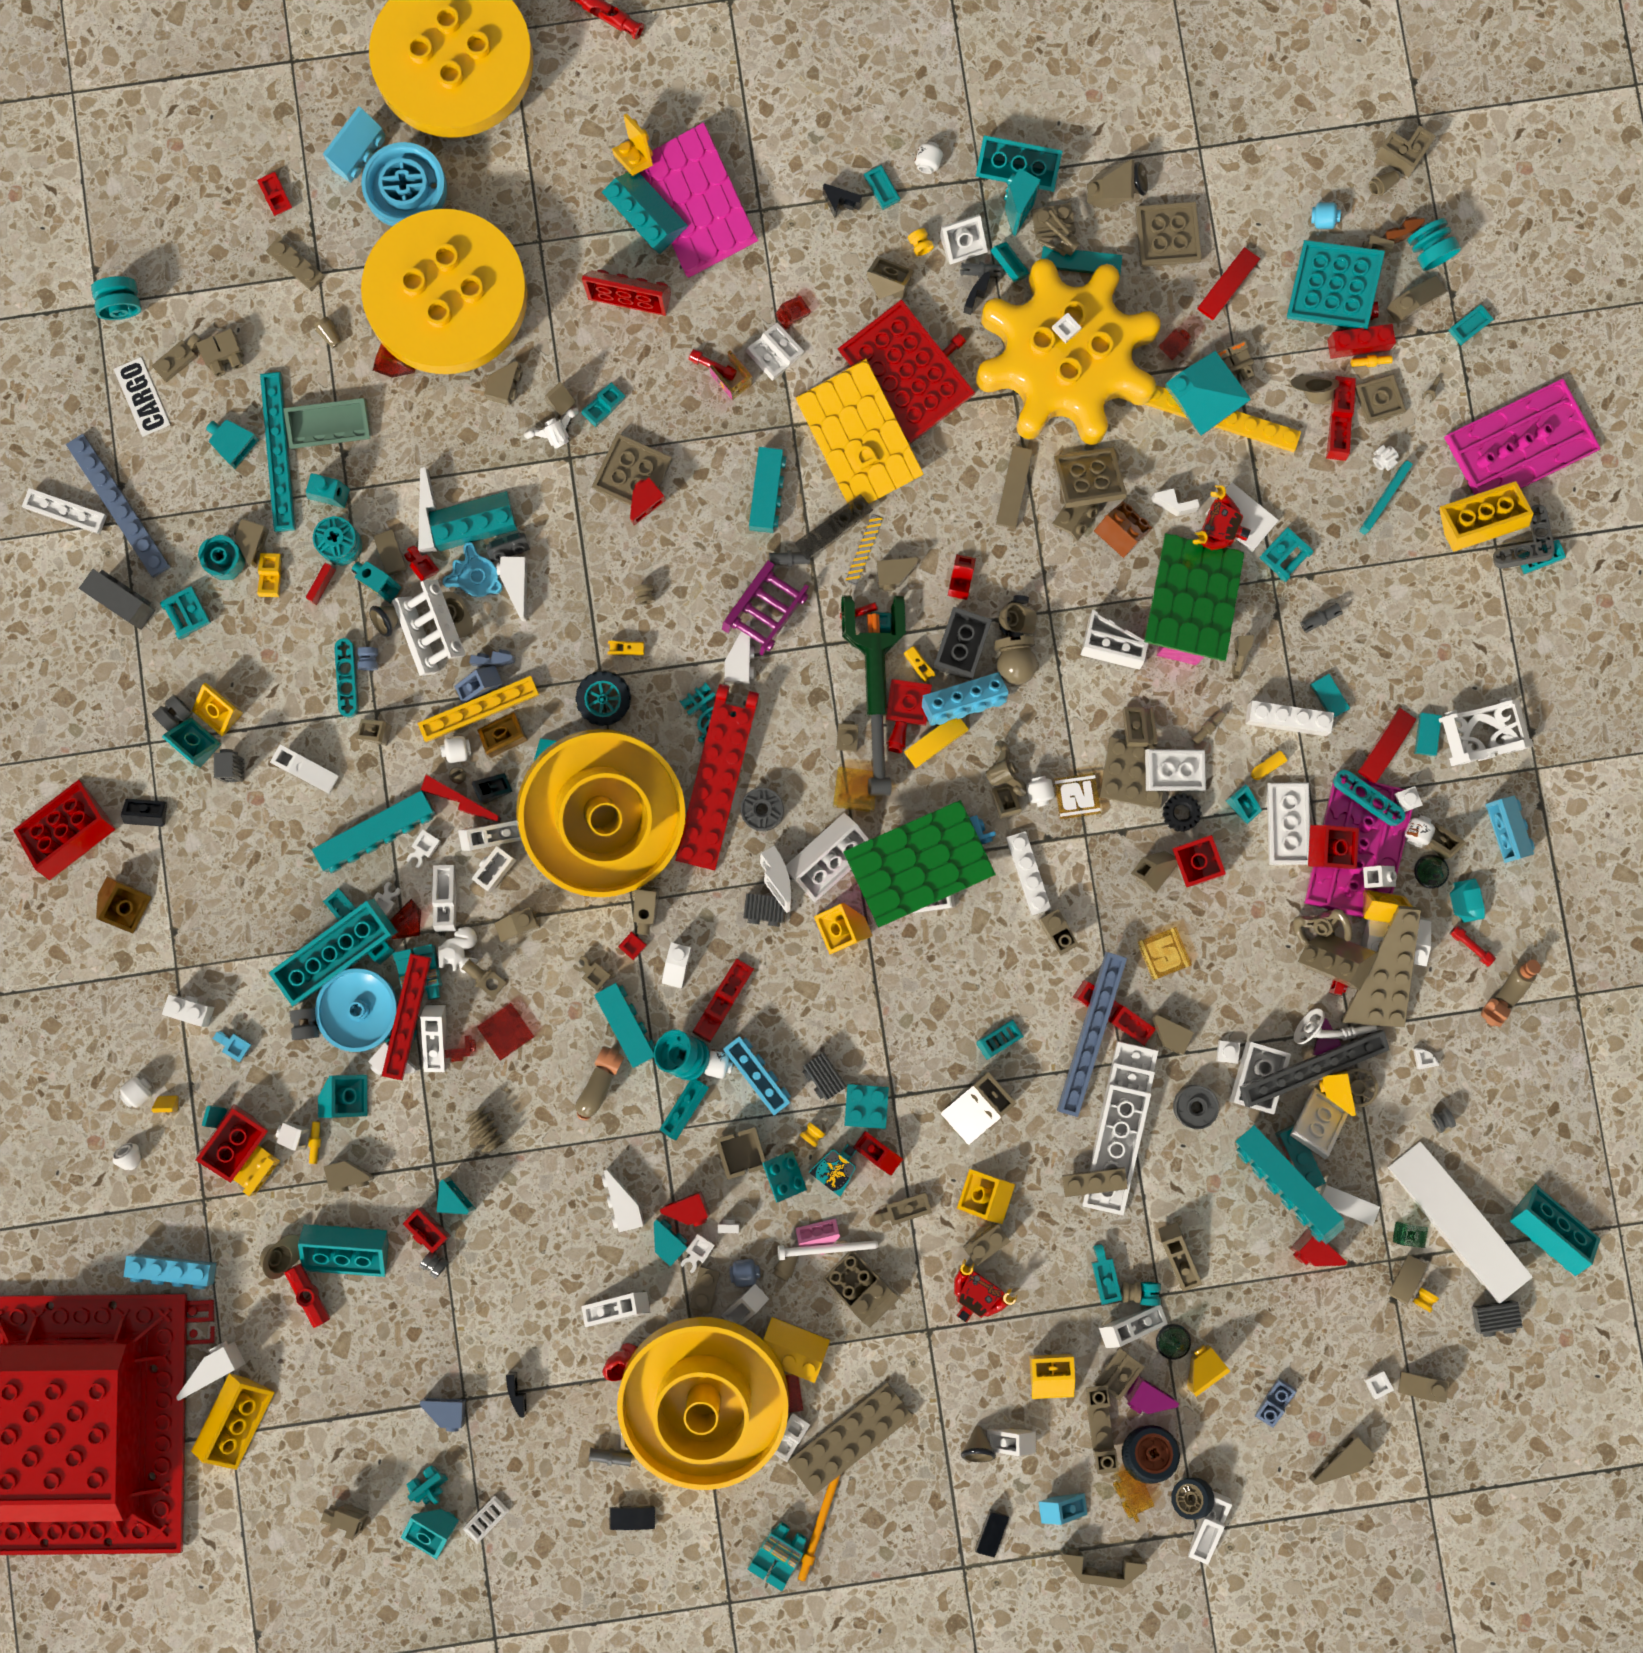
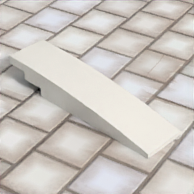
(1122, 1120)
(1459, 1222)

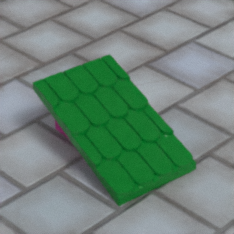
(1193, 600)
(919, 863)

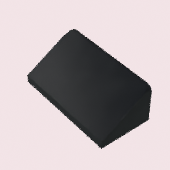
(144, 812)
(991, 1533)

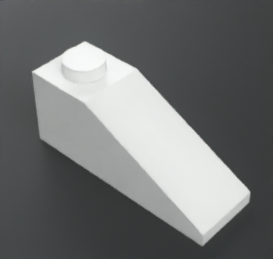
(514, 577)
(489, 835)
(434, 1037)
(616, 1309)
(1132, 1326)

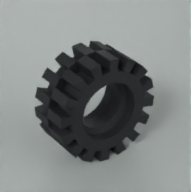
(1187, 801)

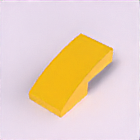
(269, 575)

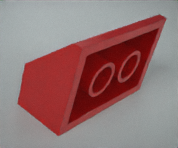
(231, 1143)

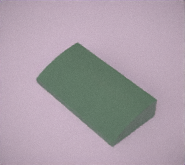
(327, 423)

